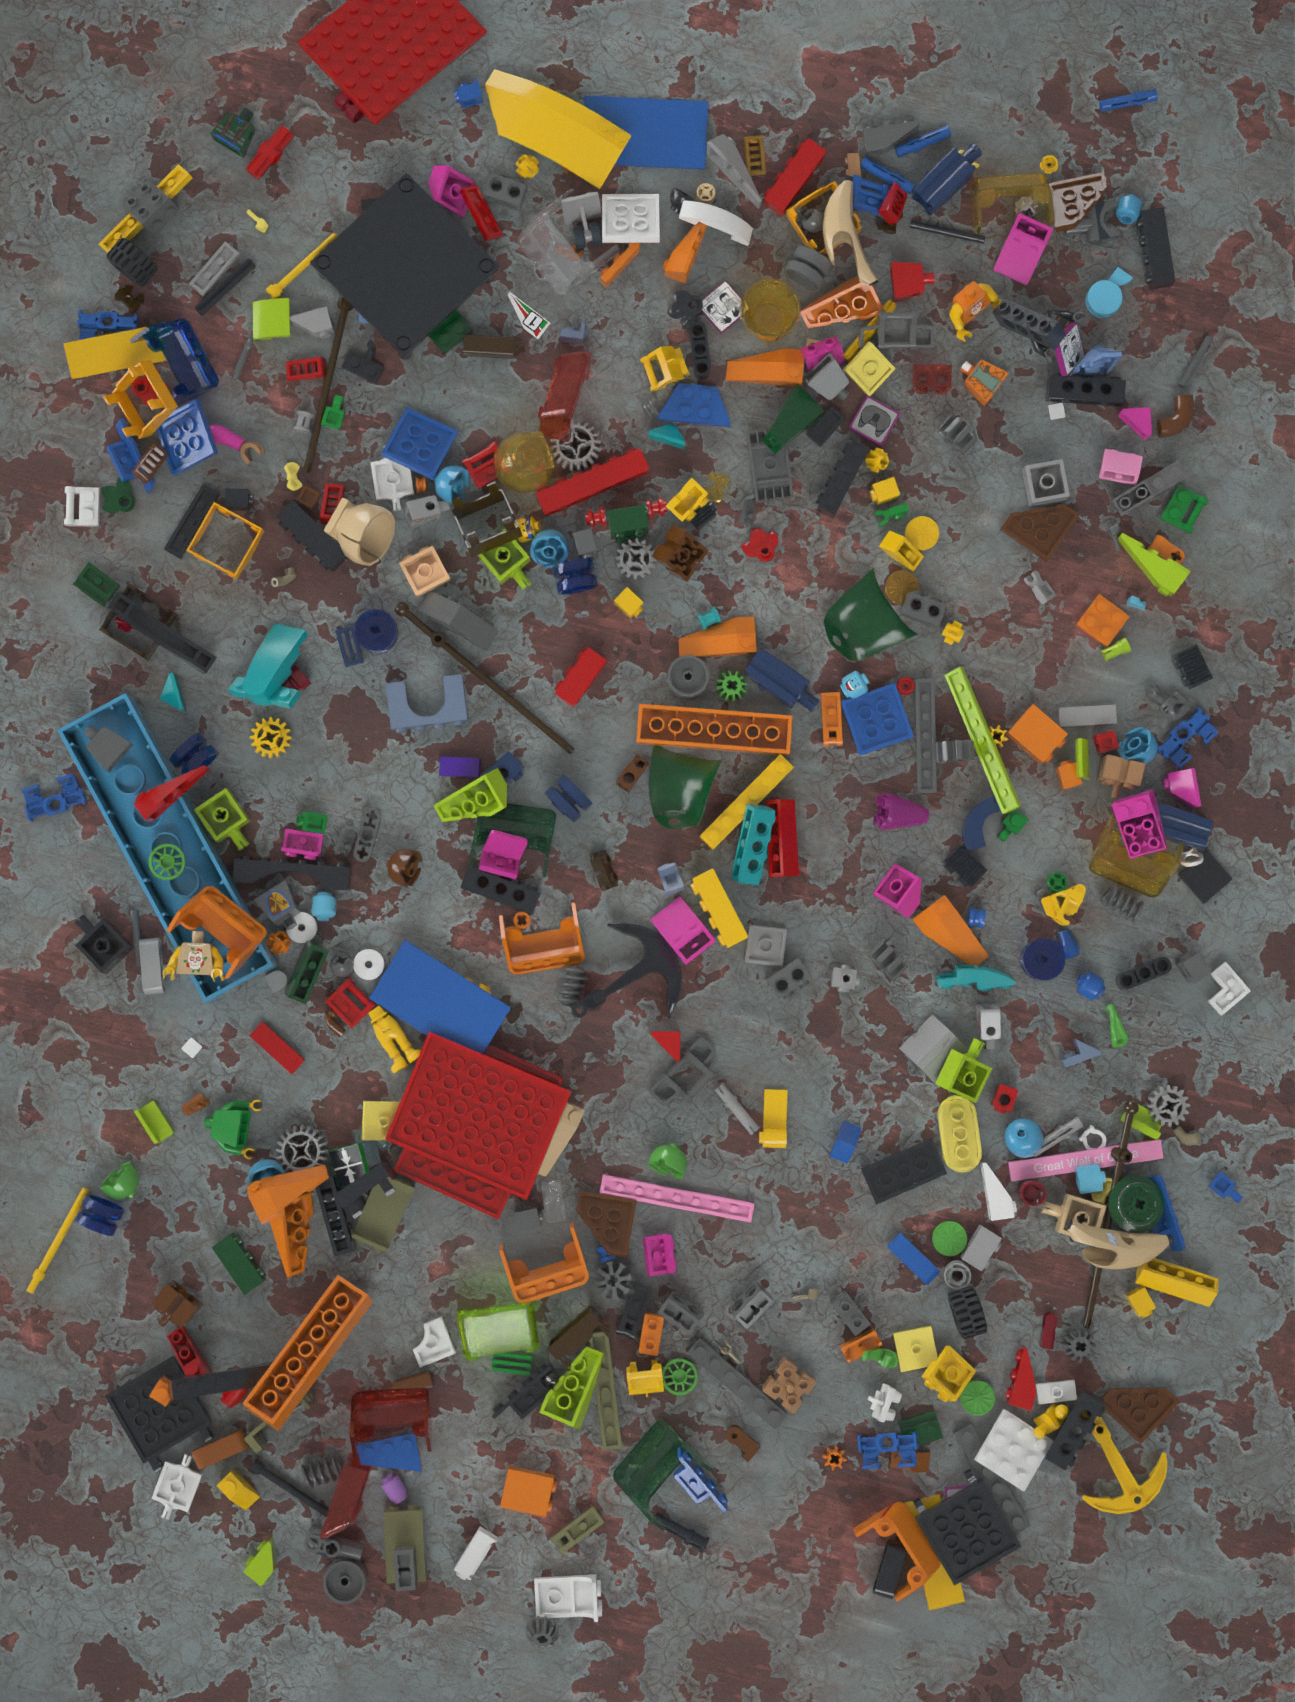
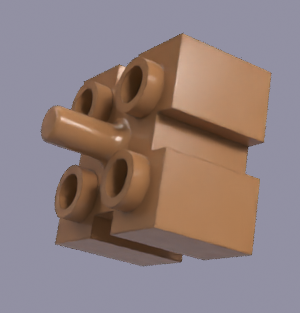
(1120, 773)
(789, 1385)

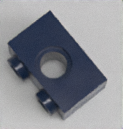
(509, 763)

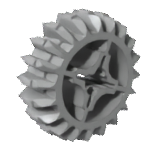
(577, 461)
(294, 1145)

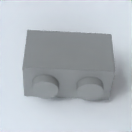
(981, 1248)

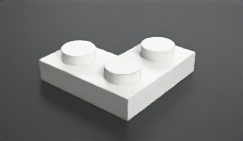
(1232, 989)

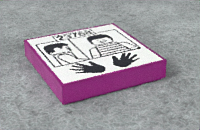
(722, 307)
(1069, 350)

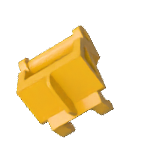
(671, 365)
(1063, 903)
(645, 1381)

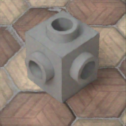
(837, 978)

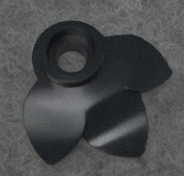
(682, 308)

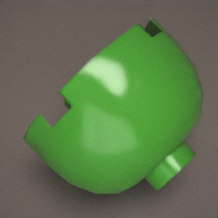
(669, 1160)
(121, 1183)

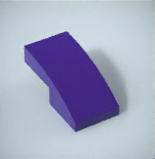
(460, 767)

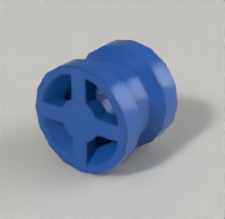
(976, 918)
(603, 1255)

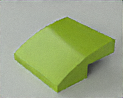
(271, 319)
(1082, 759)

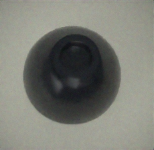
(677, 198)

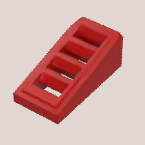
(885, 209)
(322, 368)
(325, 513)

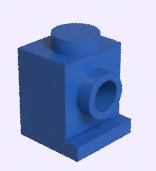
(468, 94)

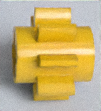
(527, 166)
(877, 460)
(953, 632)
(997, 731)

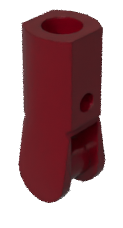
(1048, 1331)

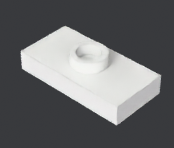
(1056, 1391)

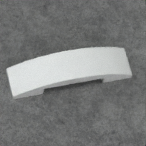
(717, 218)

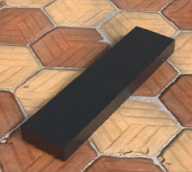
(191, 522)

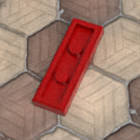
(481, 213)
(277, 1047)

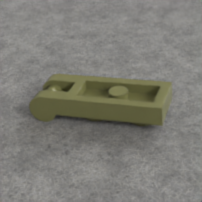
(577, 1529)

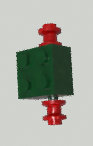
(627, 521)

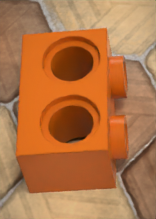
(651, 1333)

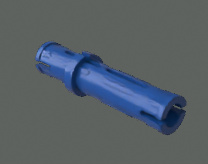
(1128, 100)
(922, 141)
(887, 175)

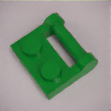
(1179, 504)

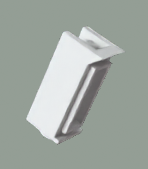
(474, 1553)

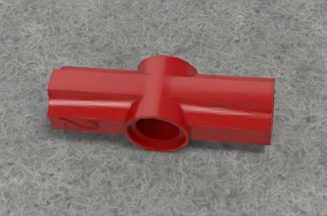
(269, 152)

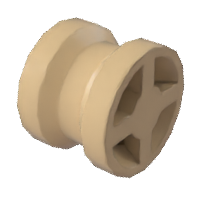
(705, 190)

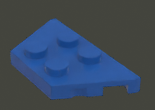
(695, 406)

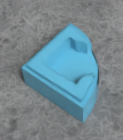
(1120, 277)
(1136, 603)

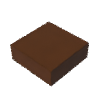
(308, 497)

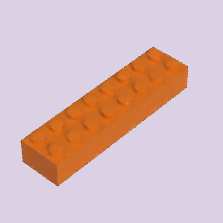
(714, 729)
(307, 1352)

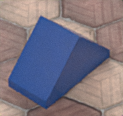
(845, 1142)

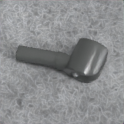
(1113, 531)
(1039, 894)

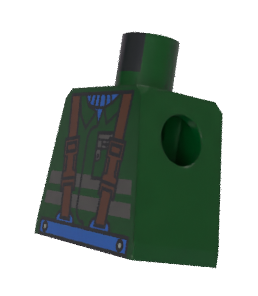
(235, 132)

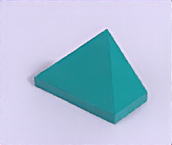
(667, 434)
(172, 693)

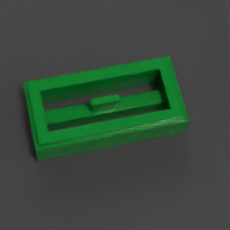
(512, 1363)

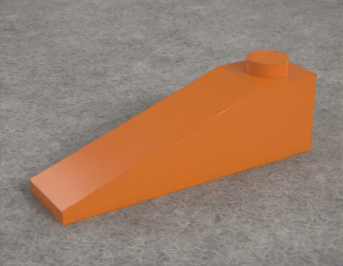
(684, 255)
(844, 303)
(775, 368)
(727, 638)
(948, 929)
(276, 1192)
(291, 1232)

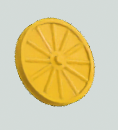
(922, 533)

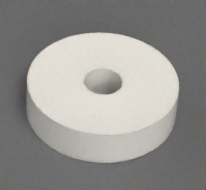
(310, 928)
(377, 964)

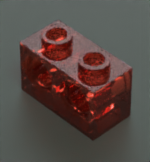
(930, 372)

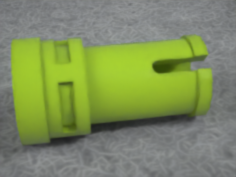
(1120, 647)

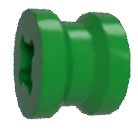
(1059, 880)

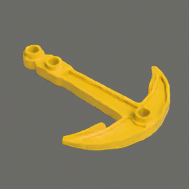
(1125, 1502)

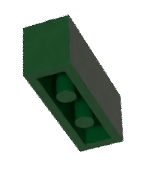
(306, 972)
(239, 1263)

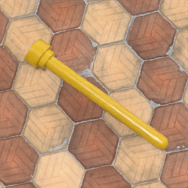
(276, 289)

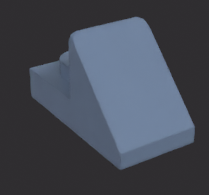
(1084, 1053)

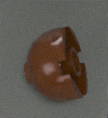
(403, 867)

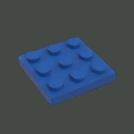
(186, 437)
(419, 443)
(877, 719)

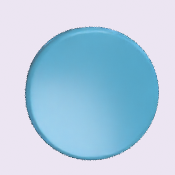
(1103, 299)

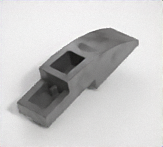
(1150, 488)

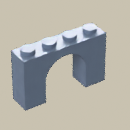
(453, 711)

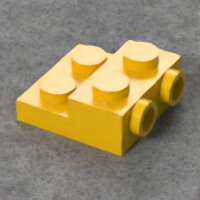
(948, 1375)

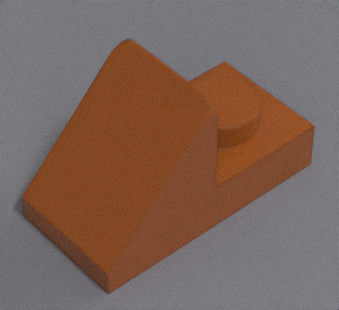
(923, 1459)

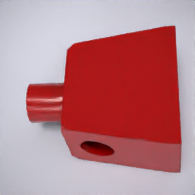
(908, 280)

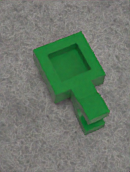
(333, 415)
(896, 512)
(1013, 823)

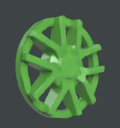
(167, 862)
(679, 1376)

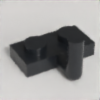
(363, 366)

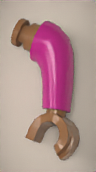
(229, 438)

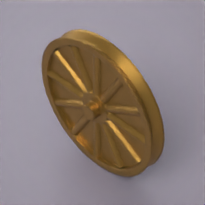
(900, 584)

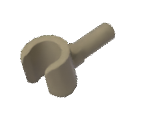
(813, 1294)
(728, 1350)

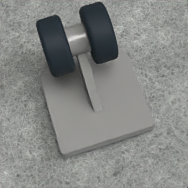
(581, 209)

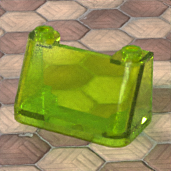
(498, 1330)

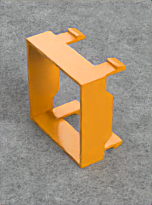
(792, 216)
(120, 396)
(204, 525)

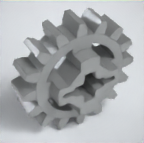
(630, 565)
(1164, 1098)

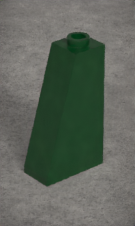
(793, 419)

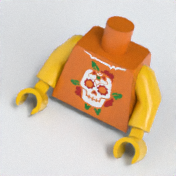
(969, 304)

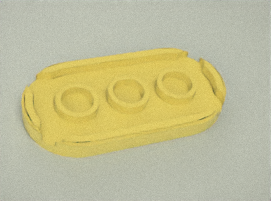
(959, 1134)

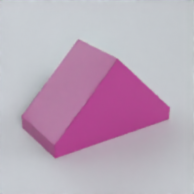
(1139, 420)

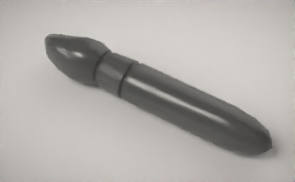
(243, 358)

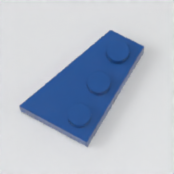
(391, 1452)

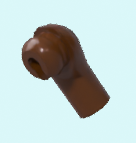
(332, 1024)

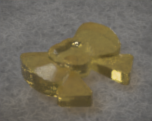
(720, 482)

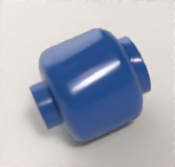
(1090, 986)

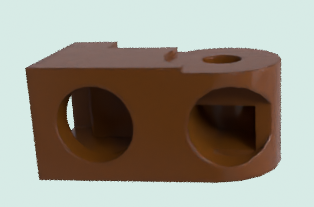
(632, 773)
(745, 1442)

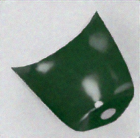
(866, 619)
(679, 784)

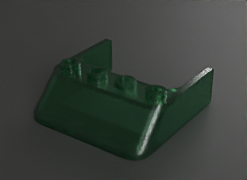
(524, 821)
(651, 1465)

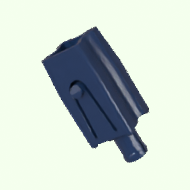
(946, 179)
(780, 680)
(1184, 826)

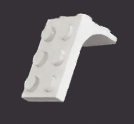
(568, 1596)

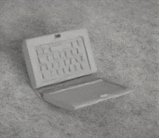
(931, 1046)

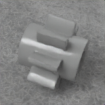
(1026, 206)

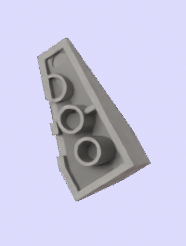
(725, 156)

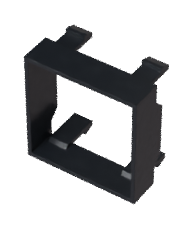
(350, 1198)

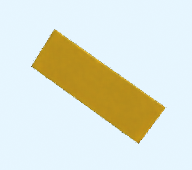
(108, 353)
(939, 1588)

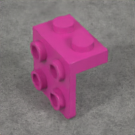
(502, 854)

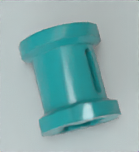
(709, 618)

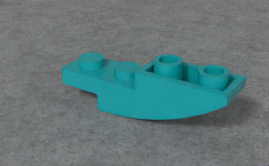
(983, 977)

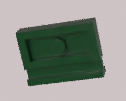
(450, 332)
(96, 584)
(924, 1424)

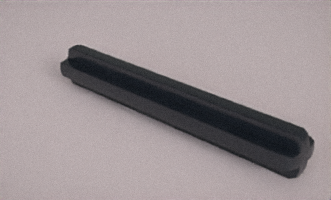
(222, 289)

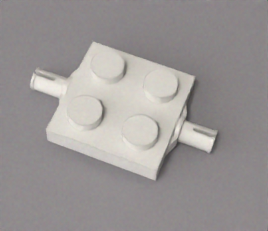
(391, 481)
(177, 1486)

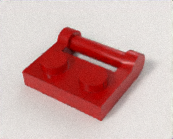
(484, 473)
(346, 1007)

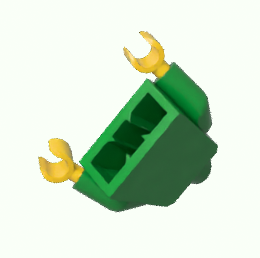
(231, 1127)

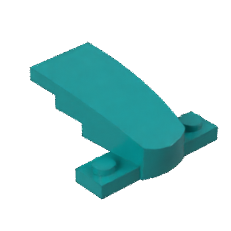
(271, 669)

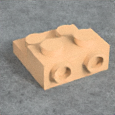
(424, 570)

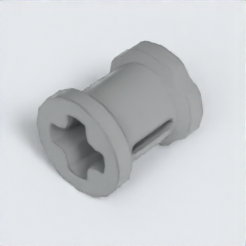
(303, 415)

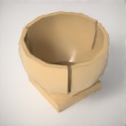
(362, 531)

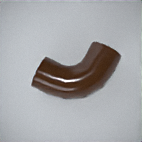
(1179, 420)

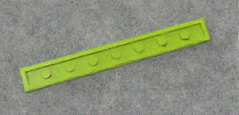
(983, 740)

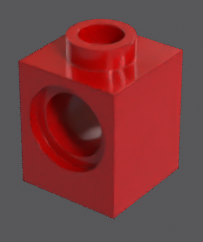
(1105, 742)
(1010, 1092)

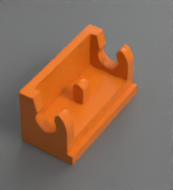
(857, 1346)

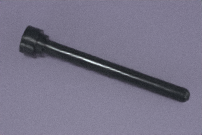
(259, 1468)

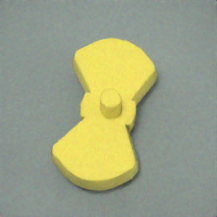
(291, 469)
(1100, 1197)

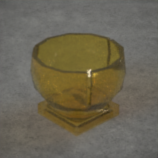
(770, 310)
(524, 462)

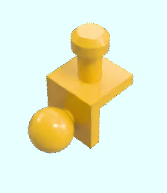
(1050, 1420)

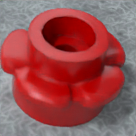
(910, 685)

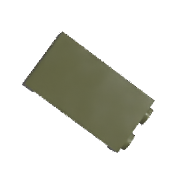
(382, 1215)
(257, 1440)
(404, 1528)

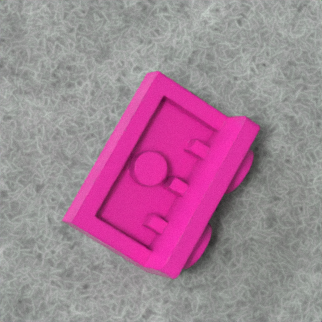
(816, 352)
(302, 843)
(659, 1254)

